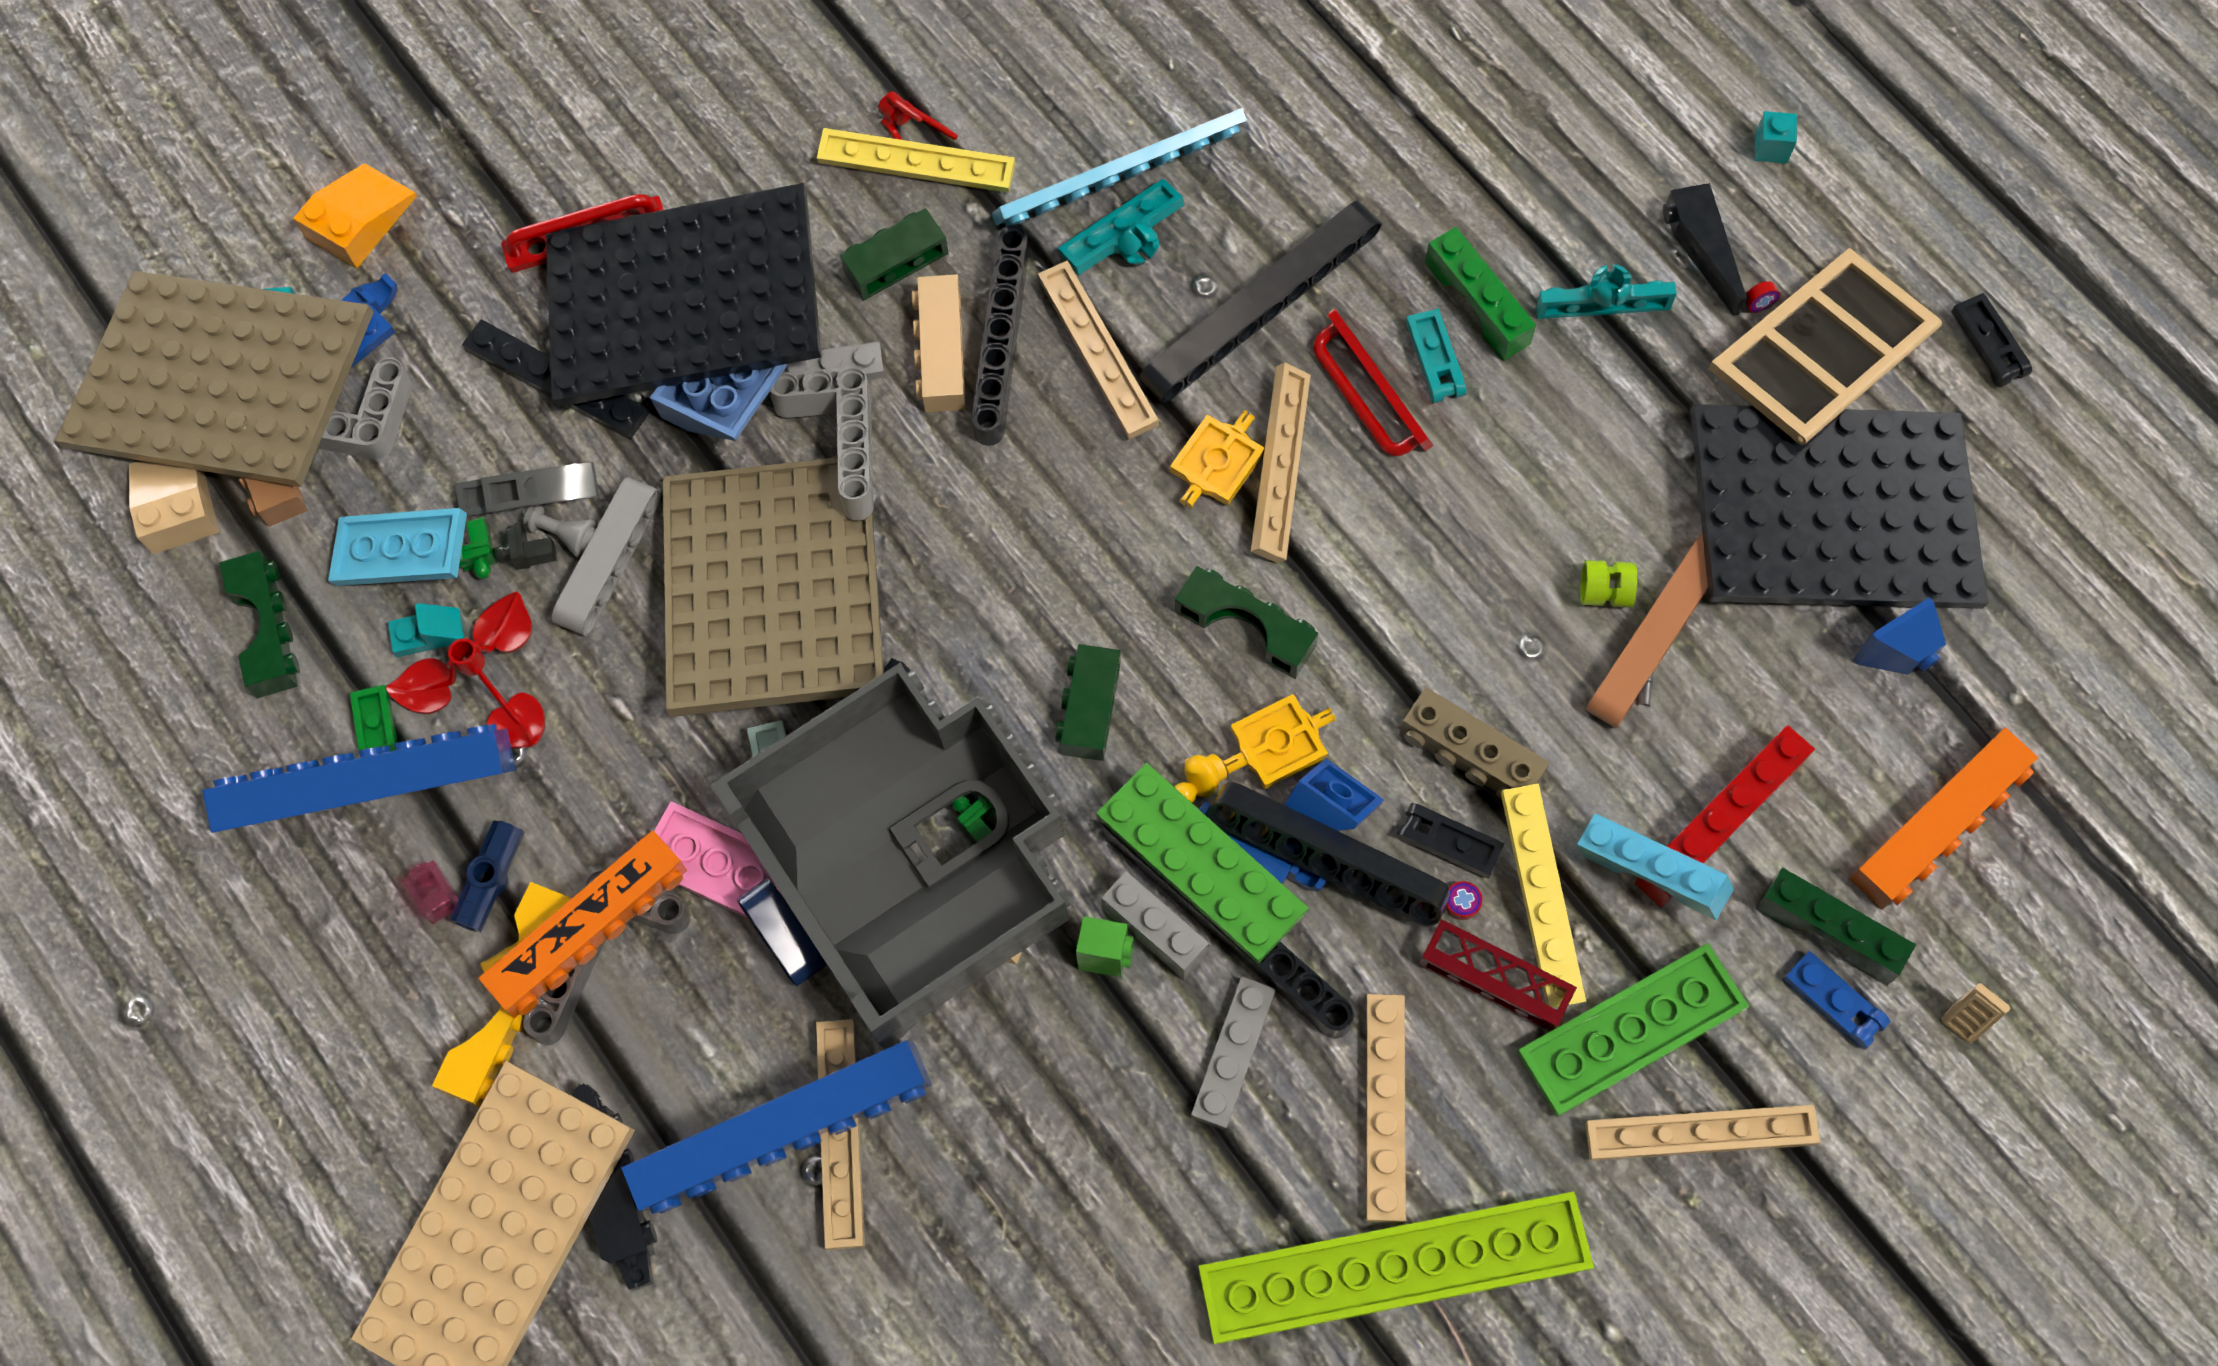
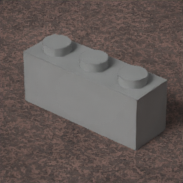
(1155, 925)

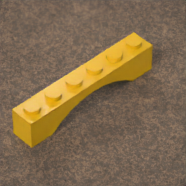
(472, 1066)

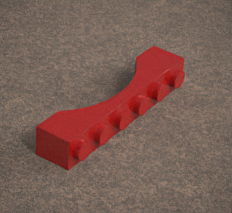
(1737, 803)

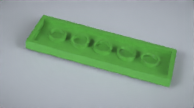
(1202, 863)
(1632, 1029)

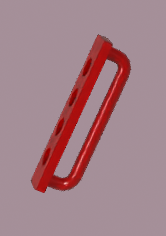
(519, 241)
(1417, 437)

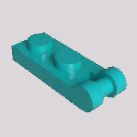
(1435, 355)

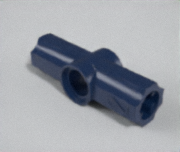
(478, 897)

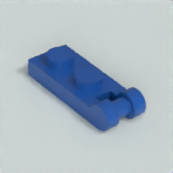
(1836, 1000)

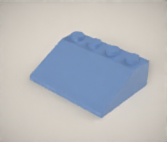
(717, 404)

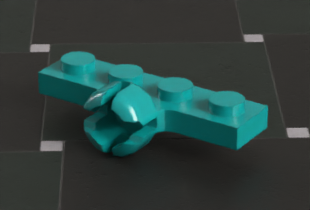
(1124, 230)
(1606, 294)

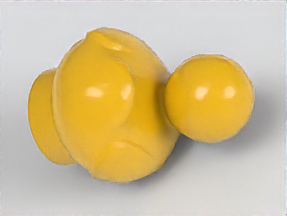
(1202, 776)

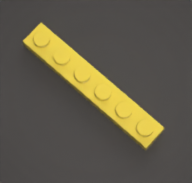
(916, 160)
(1542, 890)

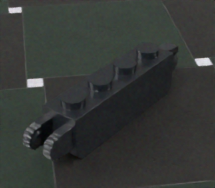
(617, 1224)

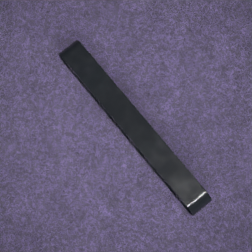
(1260, 302)
(1286, 985)

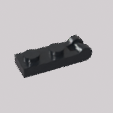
(1992, 339)
(1450, 840)

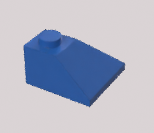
(1905, 642)
(1333, 797)

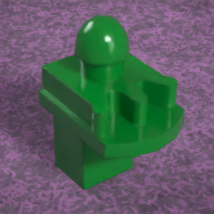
(478, 554)
(973, 816)

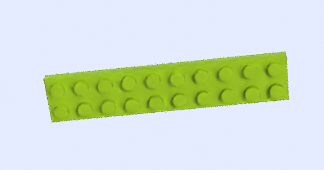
(1395, 1268)

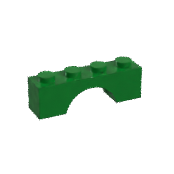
(1501, 316)

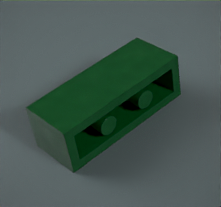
(894, 253)
(1089, 702)

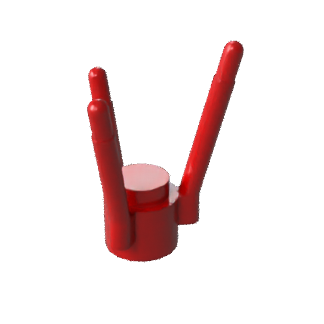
(899, 112)

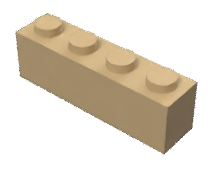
(940, 343)

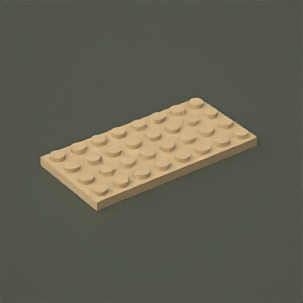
(495, 1228)

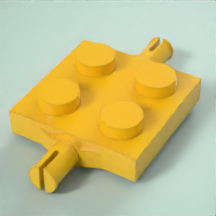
(1217, 459)
(1279, 741)

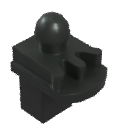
(525, 552)

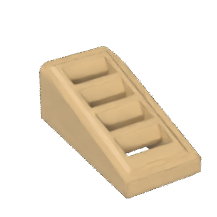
(1974, 1013)

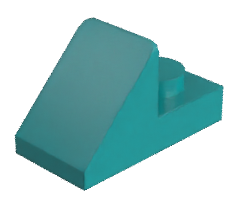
(427, 630)

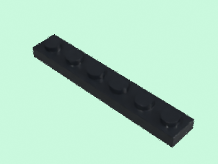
(534, 369)

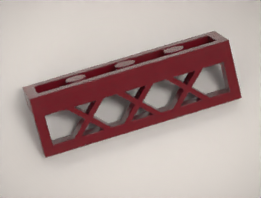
(1490, 988)

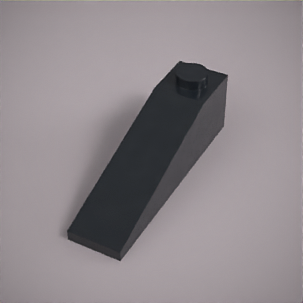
(1702, 235)

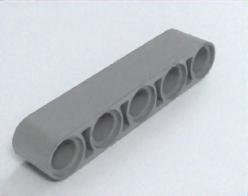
(606, 556)

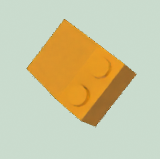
(353, 213)

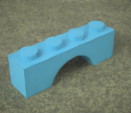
(1677, 874)

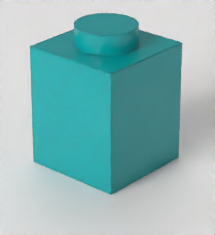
(1775, 137)

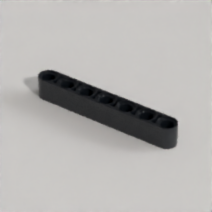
(1000, 348)
(1329, 854)

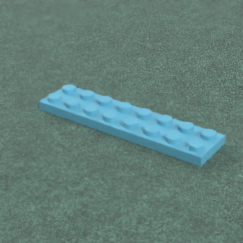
(1129, 165)

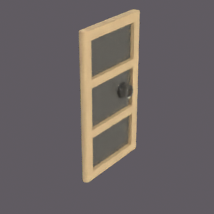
(1825, 346)

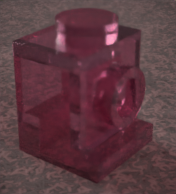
(420, 883)

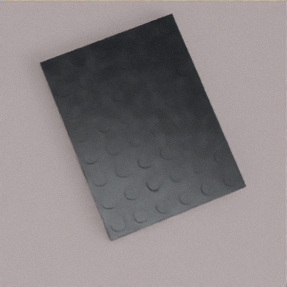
(681, 295)
(1852, 517)

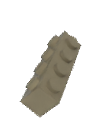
(1470, 745)

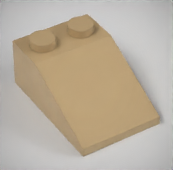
(169, 505)

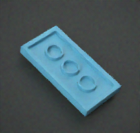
(398, 547)

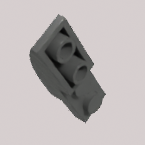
(527, 489)

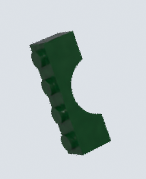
(1210, 599)
(267, 662)
(1868, 943)

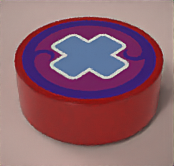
(1762, 296)
(1464, 900)

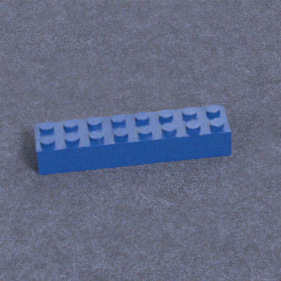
(349, 781)
(777, 1126)

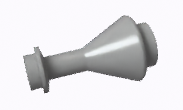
(572, 533)

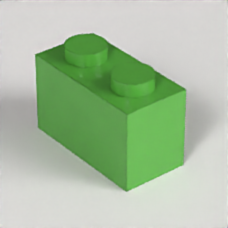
(1104, 947)

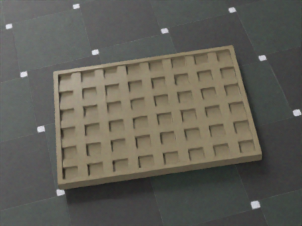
(216, 377)
(766, 589)

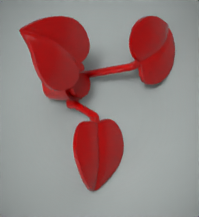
(426, 683)

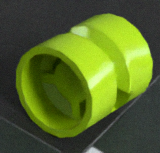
(1596, 581)

